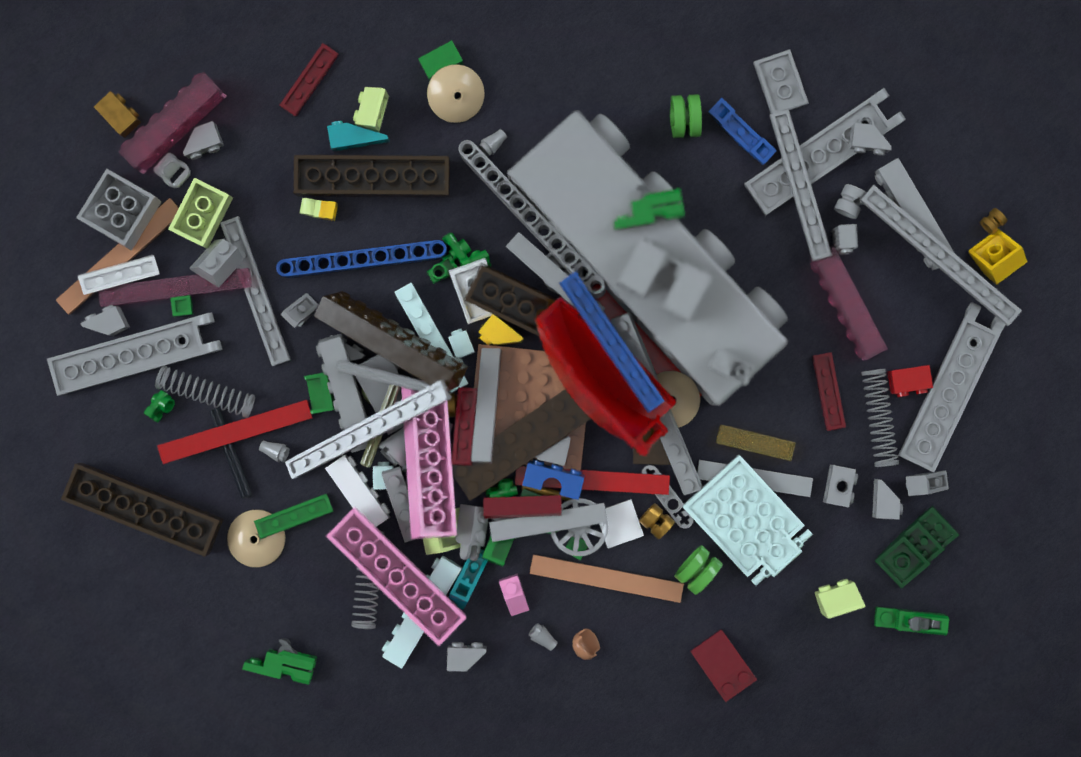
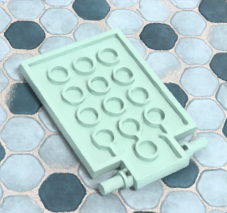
(748, 520)

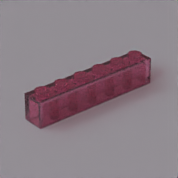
(849, 306)

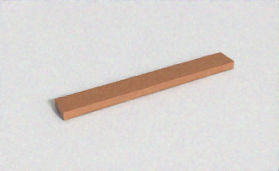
(161, 220)
(606, 578)

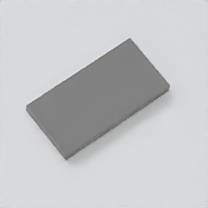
(377, 390)

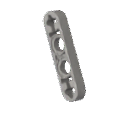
(665, 498)

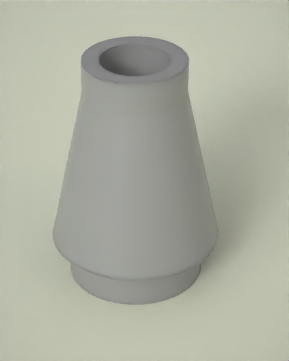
(491, 143)
(276, 451)
(541, 636)

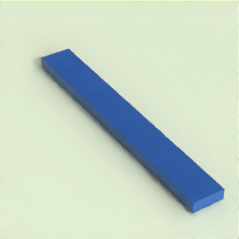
(611, 342)

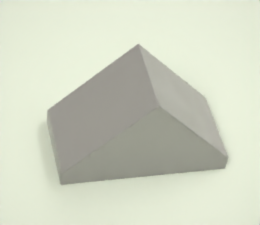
(556, 453)

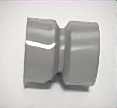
(850, 202)

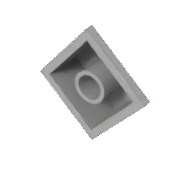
(217, 262)

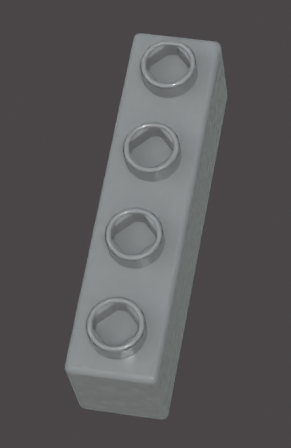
(582, 188)

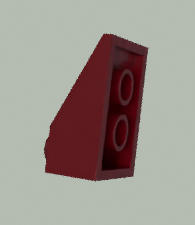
(723, 665)

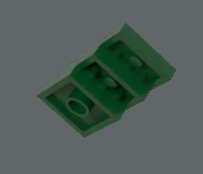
(916, 547)

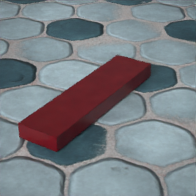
(309, 80)
(828, 391)
(464, 426)
(522, 506)

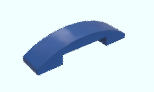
(741, 132)

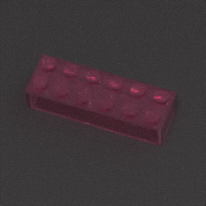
(172, 122)

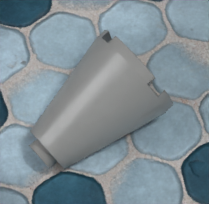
(394, 449)

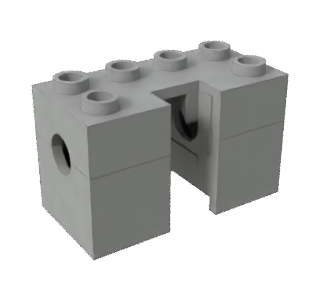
(685, 281)

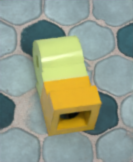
(319, 209)

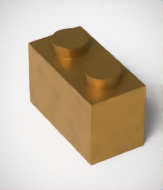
(117, 114)

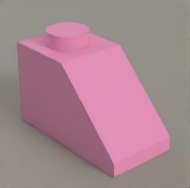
(514, 594)

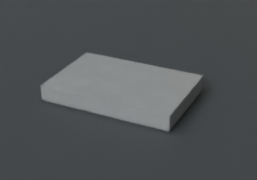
(781, 82)

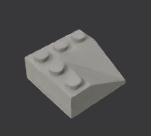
(119, 209)

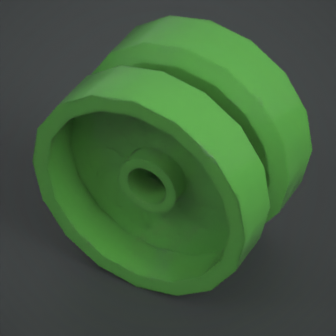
(686, 116)
(698, 570)

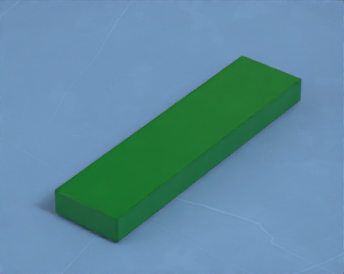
(293, 516)

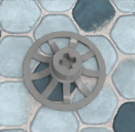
(580, 532)

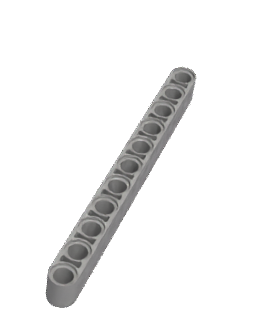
(527, 210)

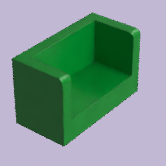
(439, 58)
(319, 393)
(497, 551)

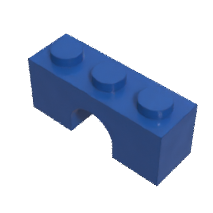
(570, 481)

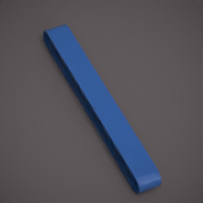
(352, 256)

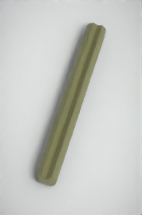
(373, 444)

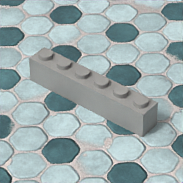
(904, 193)
(342, 385)

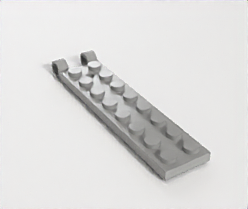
(820, 153)
(130, 355)
(950, 390)

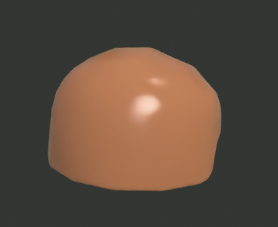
(585, 644)

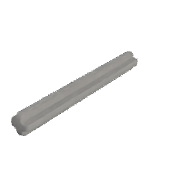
(381, 376)

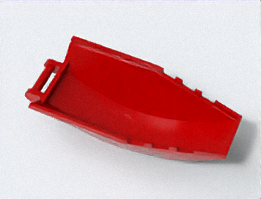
(596, 381)

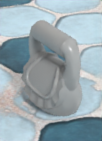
(168, 167)

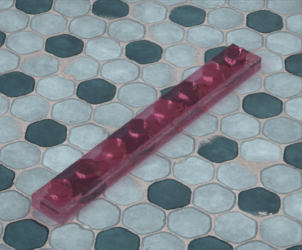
(170, 288)

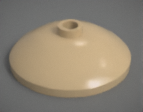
(449, 81)
(686, 395)
(250, 553)

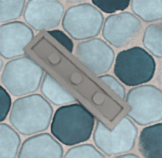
(399, 499)

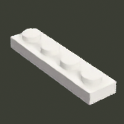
(118, 274)

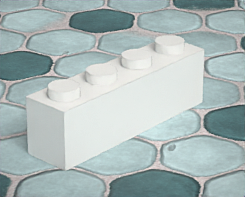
(356, 490)

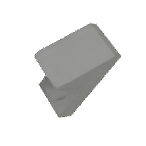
(300, 310)

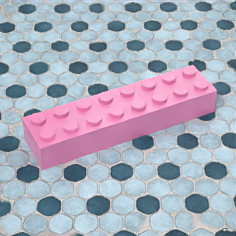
(429, 473)
(396, 576)

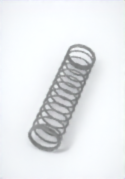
(246, 409)
(888, 462)
(366, 624)

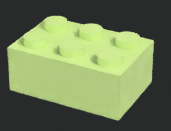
(200, 213)

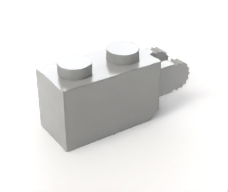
(471, 531)

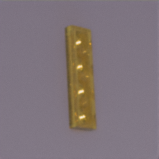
(755, 442)

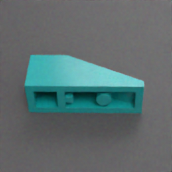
(348, 136)
(467, 581)

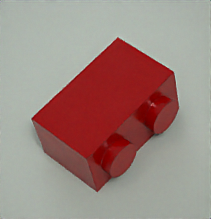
(910, 379)

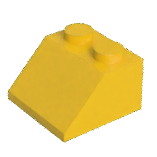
(998, 256)
(498, 333)

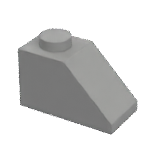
(927, 483)
(885, 502)

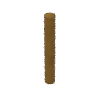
(546, 491)

